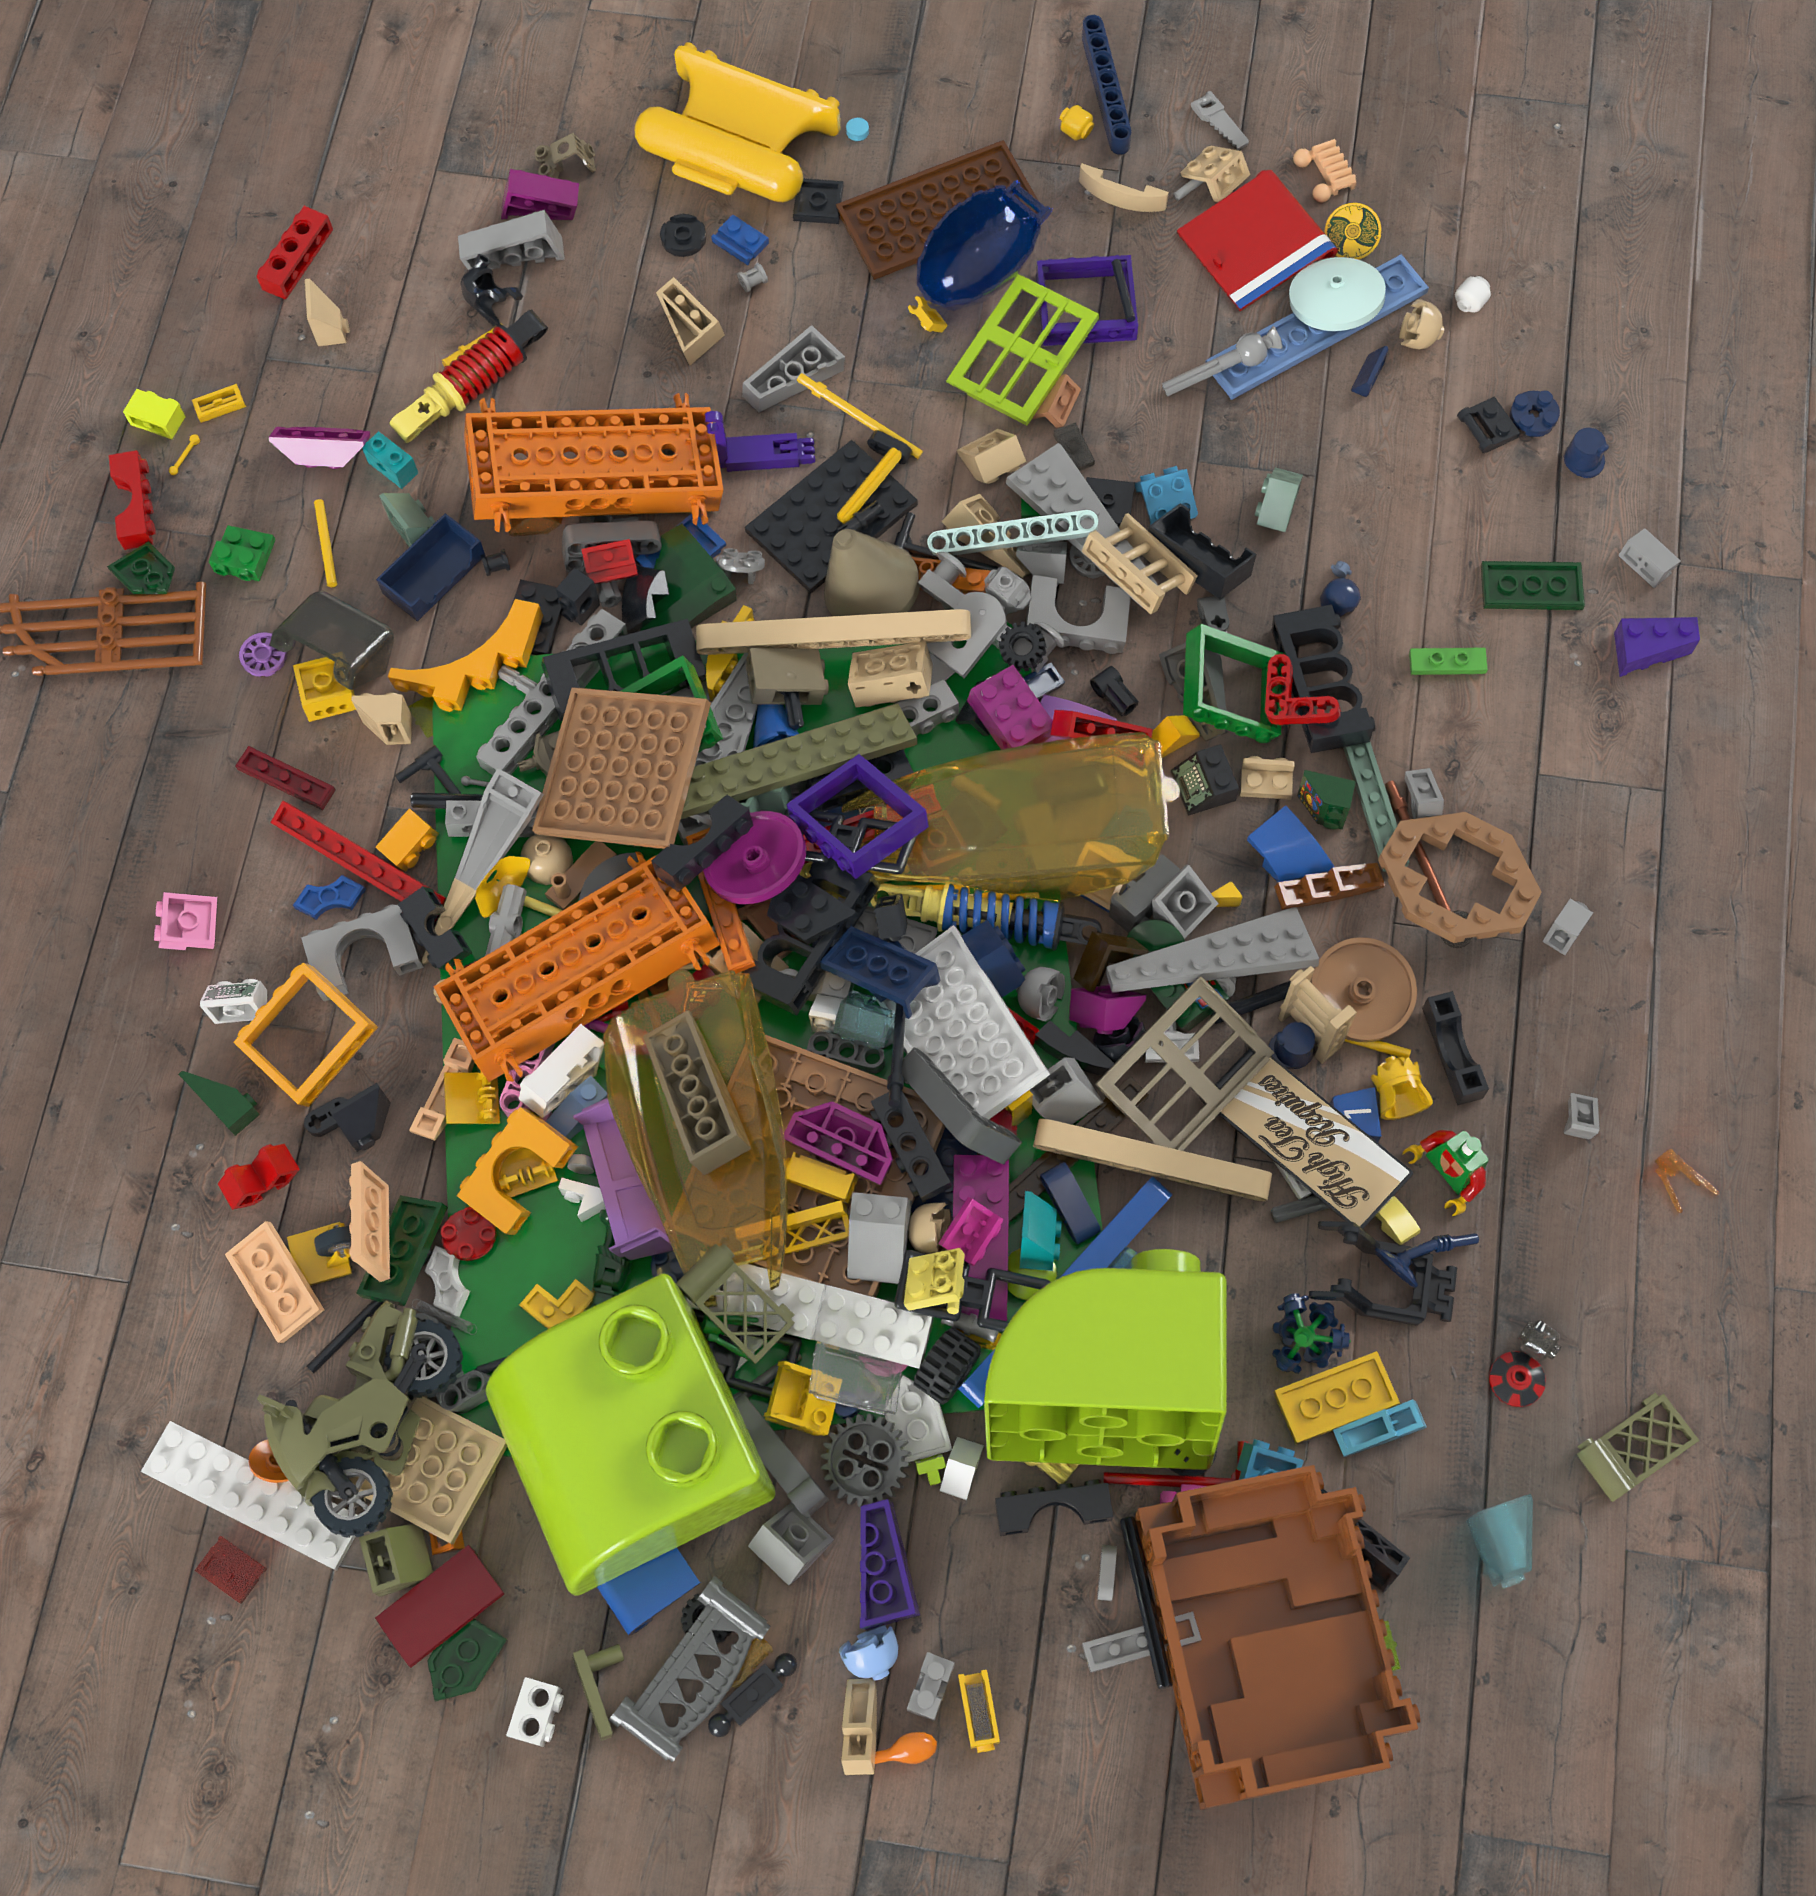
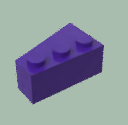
(1653, 640)

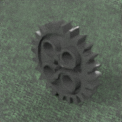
(874, 1436)

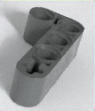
(643, 537)
(464, 1386)

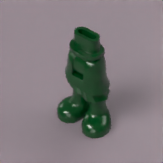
(609, 1270)

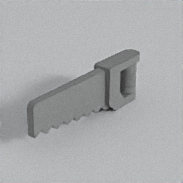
(1219, 119)

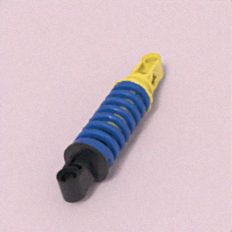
(954, 908)

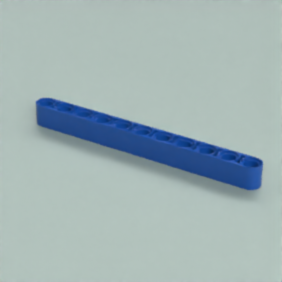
(1097, 1255)

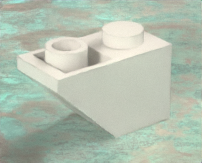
(824, 1013)

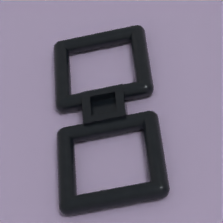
(853, 837)
(976, 1294)
(731, 1360)

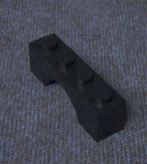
(681, 864)
(1446, 1029)
(1089, 1502)

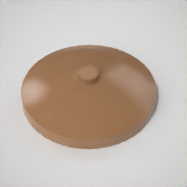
(1370, 980)

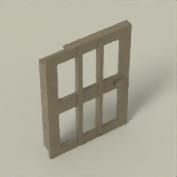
(1185, 1068)

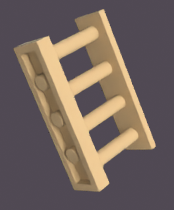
(1127, 575)
(1312, 1008)

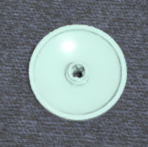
(1337, 294)

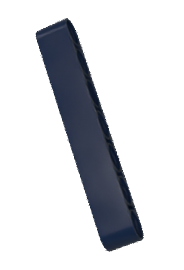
(1106, 84)

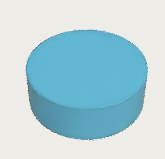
(857, 129)

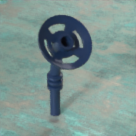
(1400, 1263)

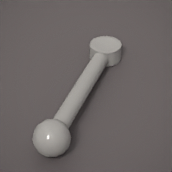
(467, 781)

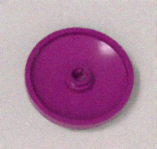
(759, 861)

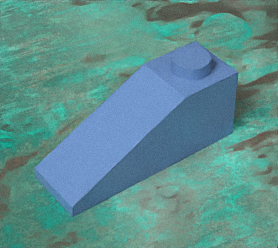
(582, 1096)

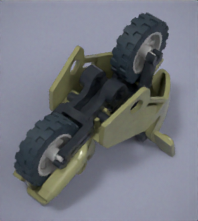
(374, 1418)

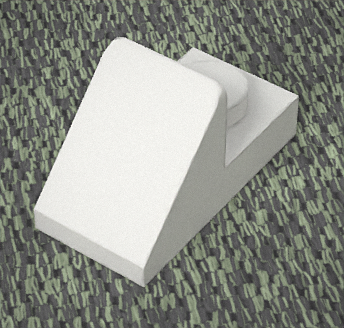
(590, 1195)

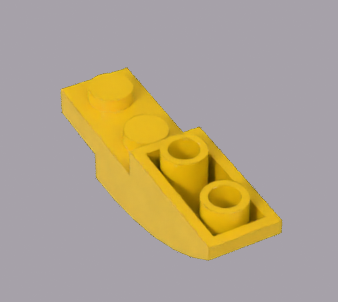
(721, 665)

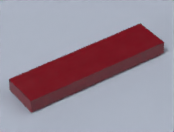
(285, 778)

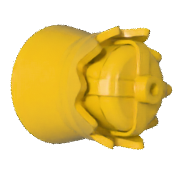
(1400, 1089)

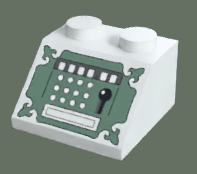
(233, 1001)

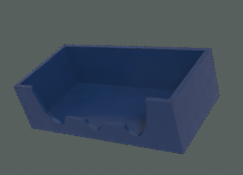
(431, 567)

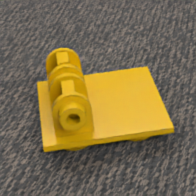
(471, 1099)
(525, 1172)

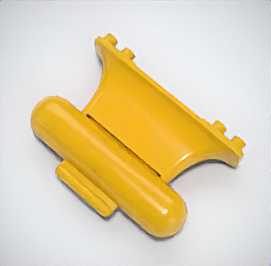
(735, 128)

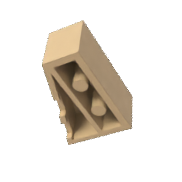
(691, 322)

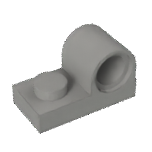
(1425, 794)

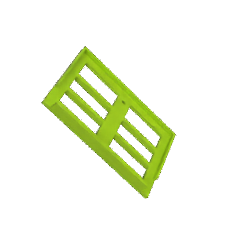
(1030, 352)

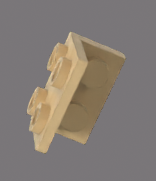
(1220, 169)

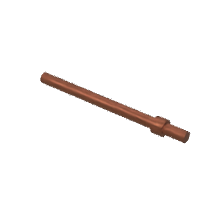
(1400, 807)

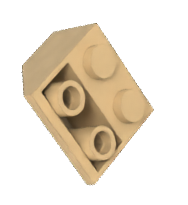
(386, 716)

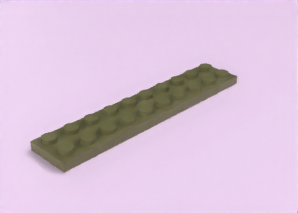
(798, 758)

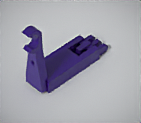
(758, 451)

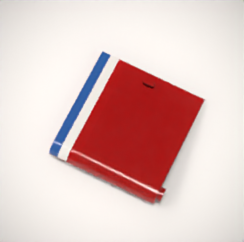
(1257, 238)

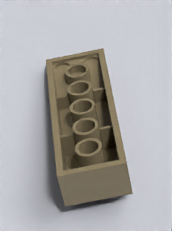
(696, 1094)

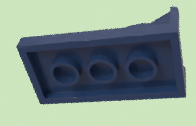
(880, 967)

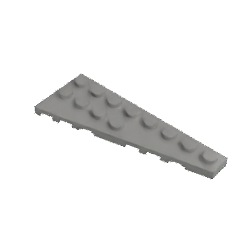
(1250, 948)

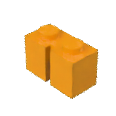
(407, 840)

